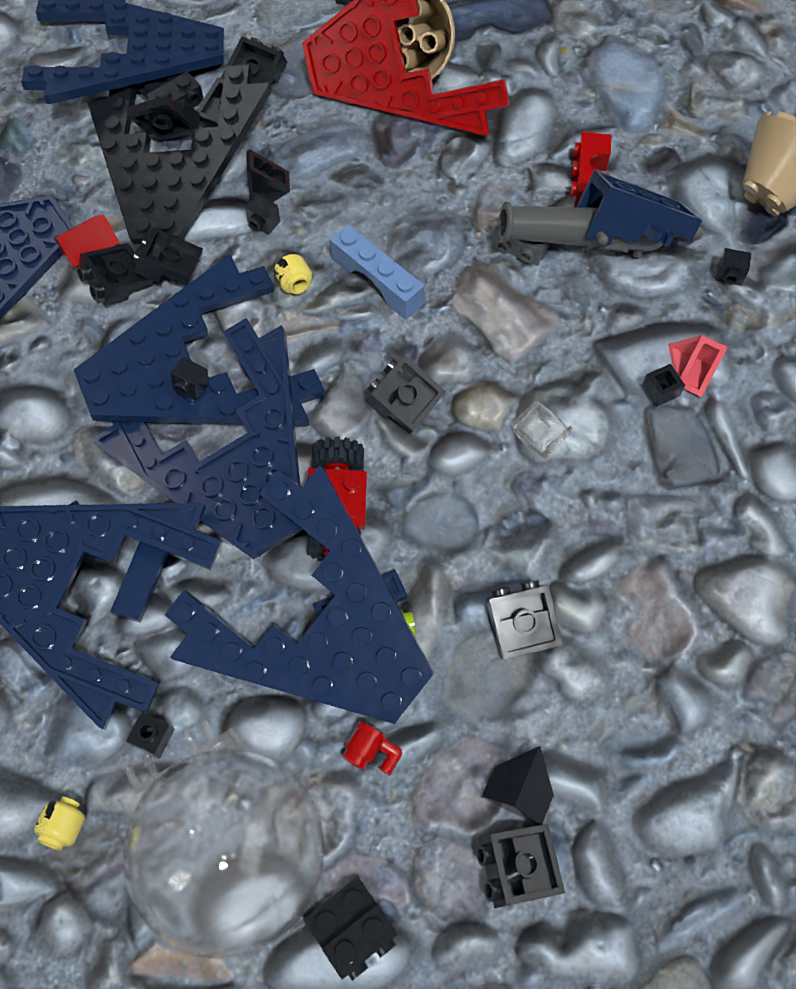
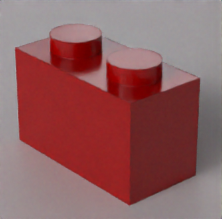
(86, 237)

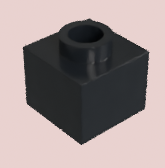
(262, 214)
(733, 266)
(189, 378)
(663, 385)
(157, 741)

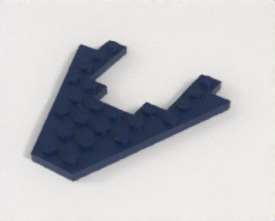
(156, 48)
(27, 244)
(132, 373)
(236, 473)
(38, 564)
(355, 651)

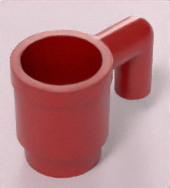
(364, 746)

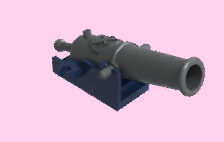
(607, 217)

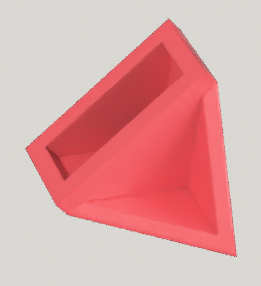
(696, 361)

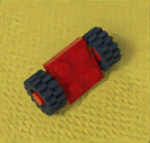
(345, 468)

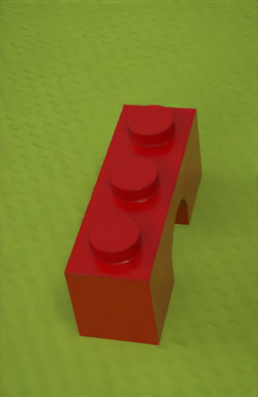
(591, 154)

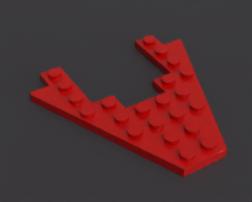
(362, 63)

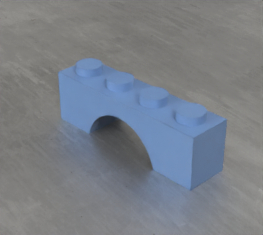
(398, 287)

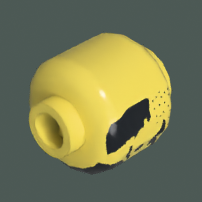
(293, 274)
(59, 823)

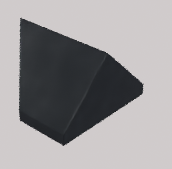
(266, 177)
(521, 786)

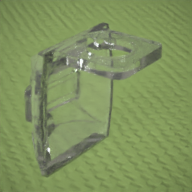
(540, 429)

